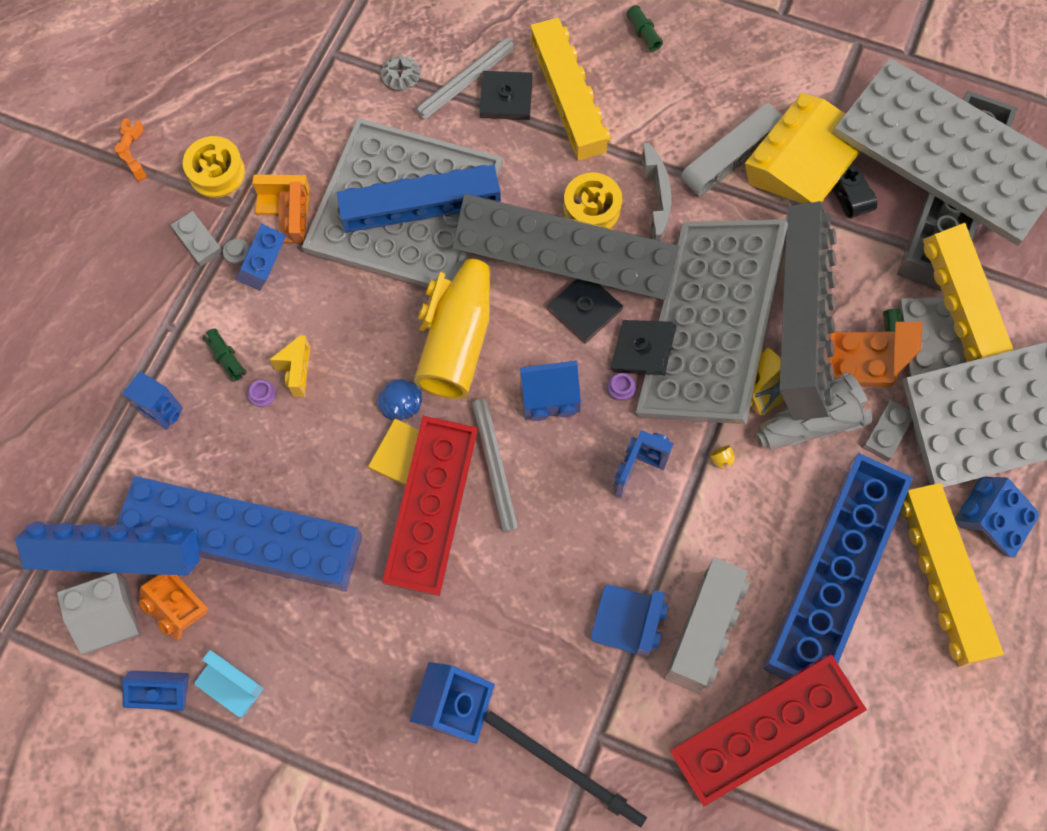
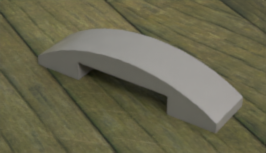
(654, 169)

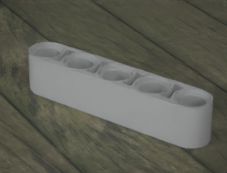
(730, 151)

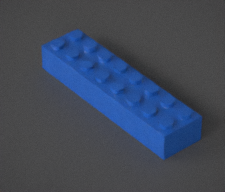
(248, 532)
(839, 567)

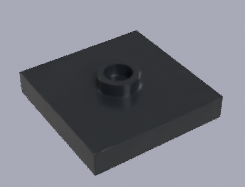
(506, 95)
(585, 308)
(643, 347)

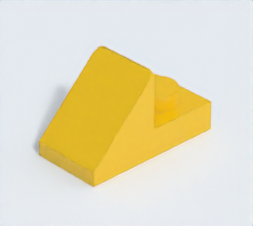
(294, 361)

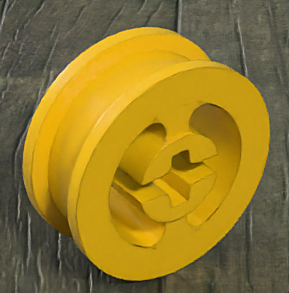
(212, 155)
(599, 191)

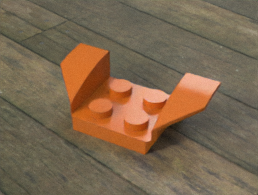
(876, 356)

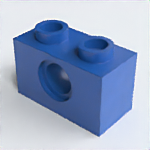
(260, 257)
(153, 400)

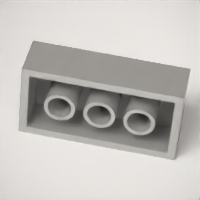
(706, 626)

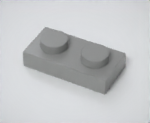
(196, 238)
(888, 431)

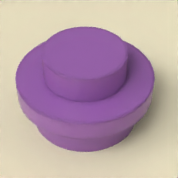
(621, 387)
(262, 393)

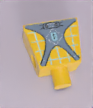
(767, 384)

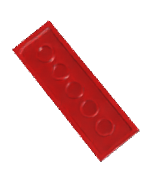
(430, 506)
(767, 729)

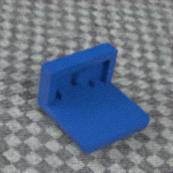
(648, 448)
(1000, 512)
(629, 620)

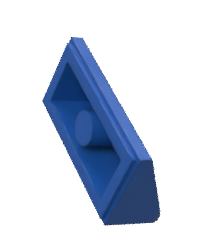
(155, 690)

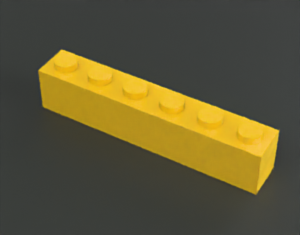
(569, 89)
(967, 293)
(950, 576)

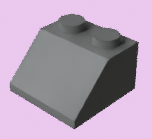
(99, 613)

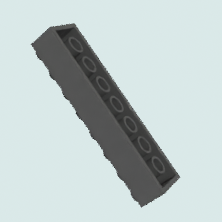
(938, 215)
(565, 246)
(807, 312)

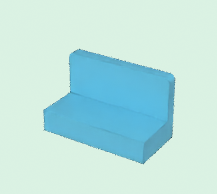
(228, 685)

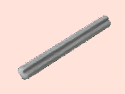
(465, 78)
(494, 465)

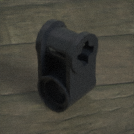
(855, 193)

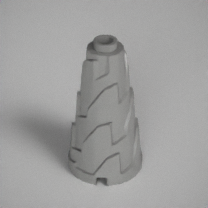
(844, 415)

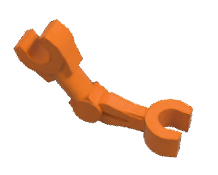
(123, 151)

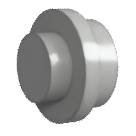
(235, 251)

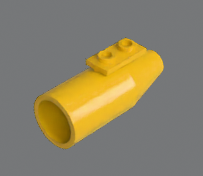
(457, 328)

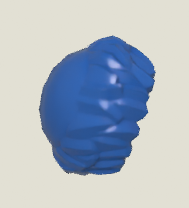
(399, 399)

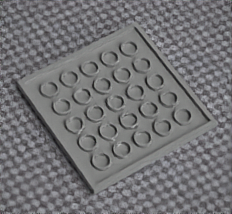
(405, 250)

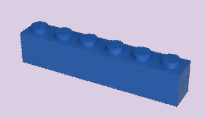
(415, 198)
(108, 548)

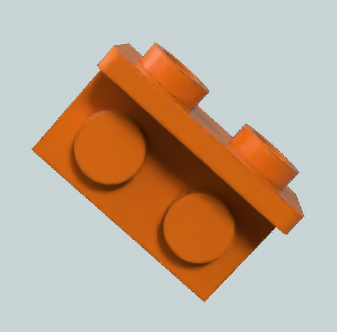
(293, 213)
(171, 604)

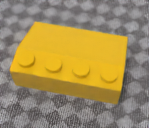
(801, 153)

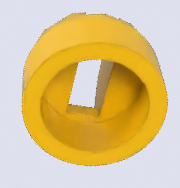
(722, 455)

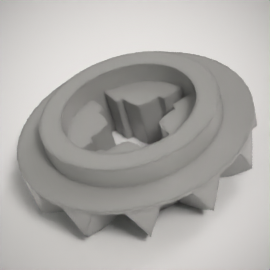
(409, 76)

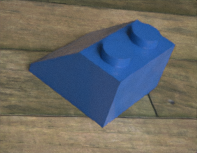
(550, 390)
(452, 702)

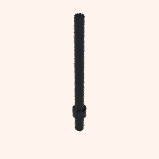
(616, 803)

